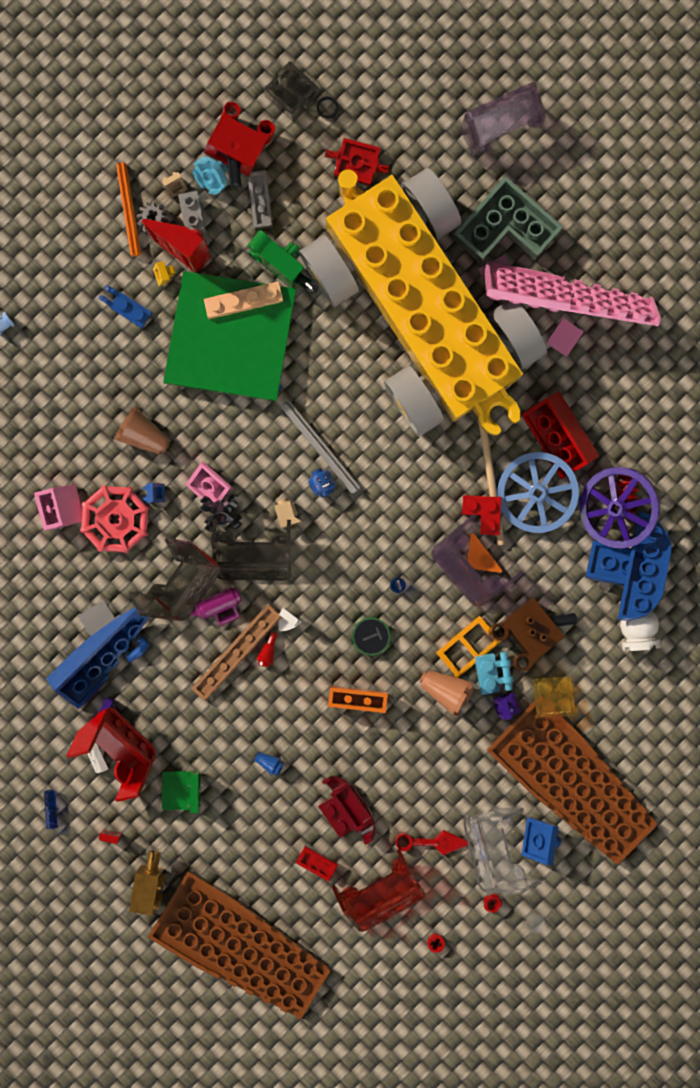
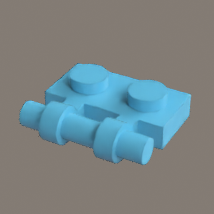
(487, 673)

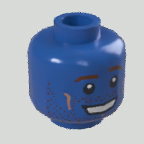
(322, 482)

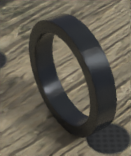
(327, 116)

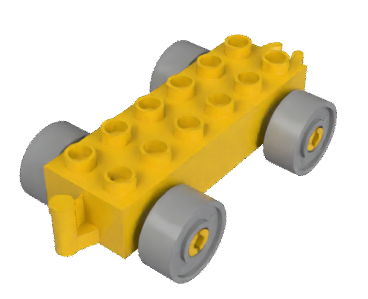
(393, 250)

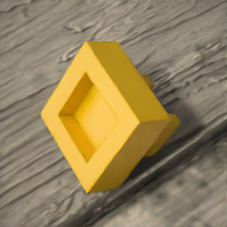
(163, 273)

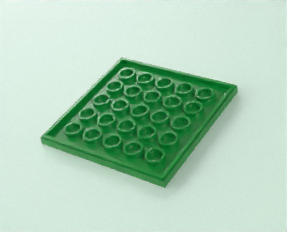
(231, 352)

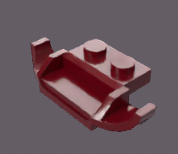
(347, 810)

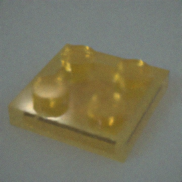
(554, 697)

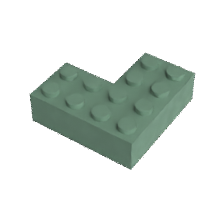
(510, 214)

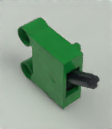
(281, 261)

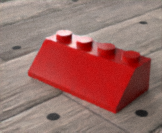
(560, 433)

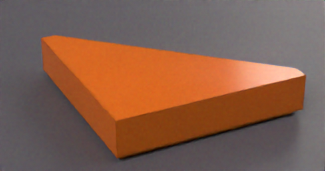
(479, 557)

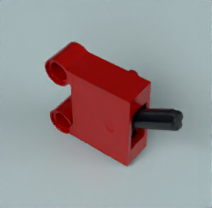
(238, 144)

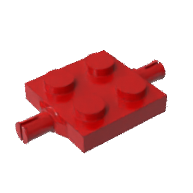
(359, 158)

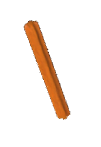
(128, 209)

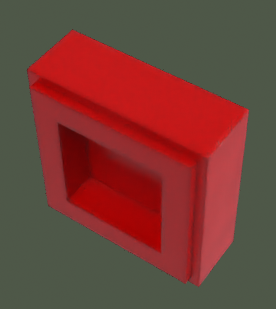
(110, 836)

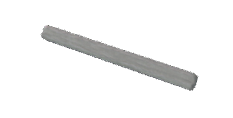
(320, 447)

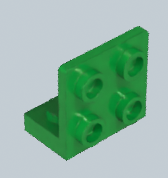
(181, 790)

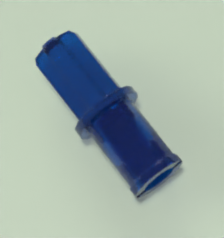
(50, 809)

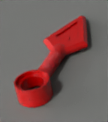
(444, 842)

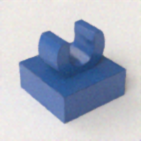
(155, 493)

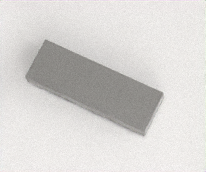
(260, 200)

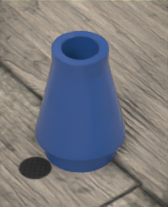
(270, 763)

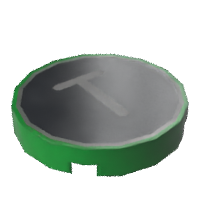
(371, 636)

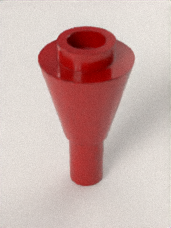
(266, 656)

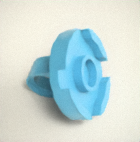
(210, 174)

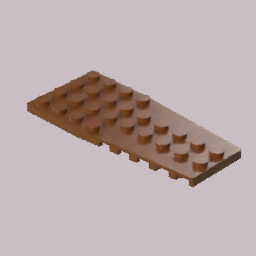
(572, 782)
(238, 946)

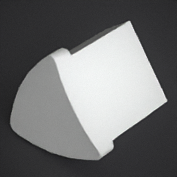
(288, 620)

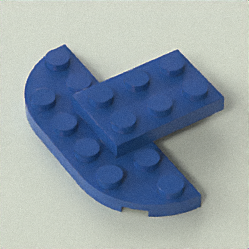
(638, 569)

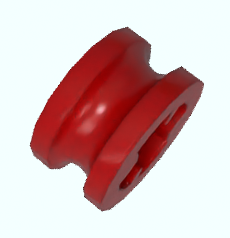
(438, 948)

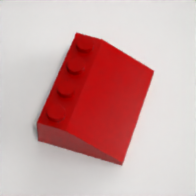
(180, 242)

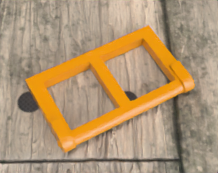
(459, 636)

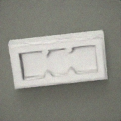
(97, 759)

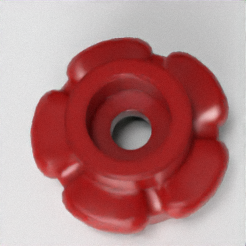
(497, 903)

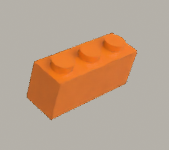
(358, 699)

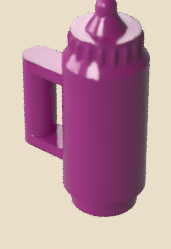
(218, 603)

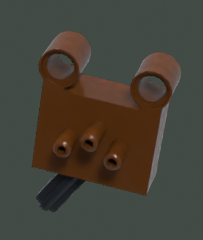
(532, 631)

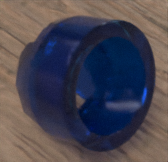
(394, 585)

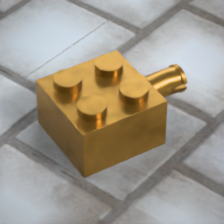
(147, 886)

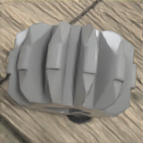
(160, 214)

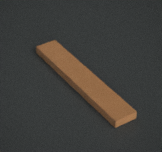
(236, 652)

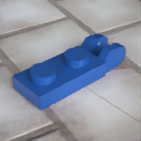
(127, 307)

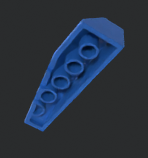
(91, 662)

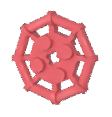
(103, 519)

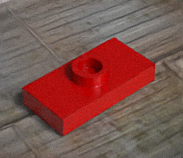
(316, 863)

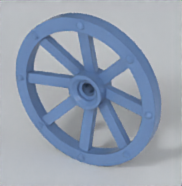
(541, 486)

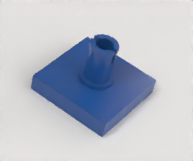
(540, 841)

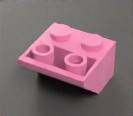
(59, 507)

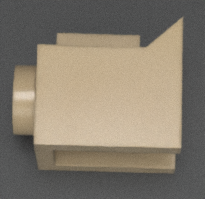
(286, 511)

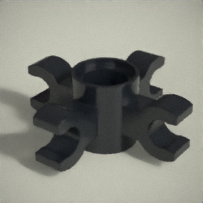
(221, 511)

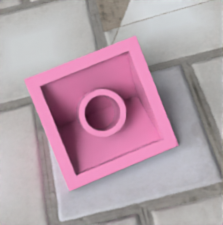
(208, 483)

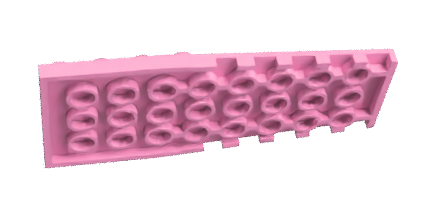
(556, 294)

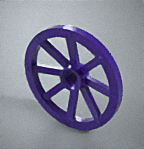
(622, 504)

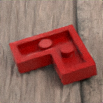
(488, 508)

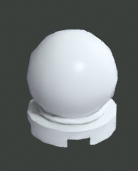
(641, 633)

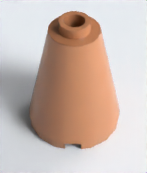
(141, 433)
(447, 690)

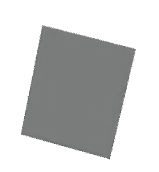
(96, 617)

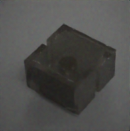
(293, 91)

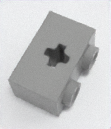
(192, 211)

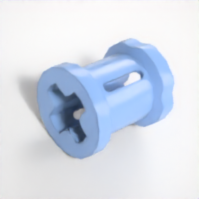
(5, 322)

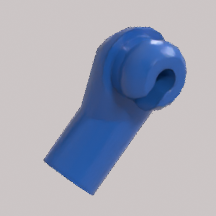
(139, 651)

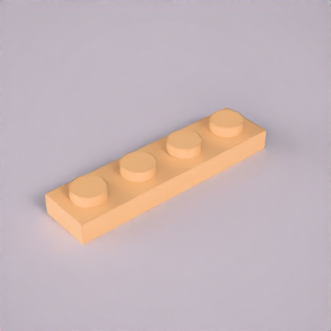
(243, 300)

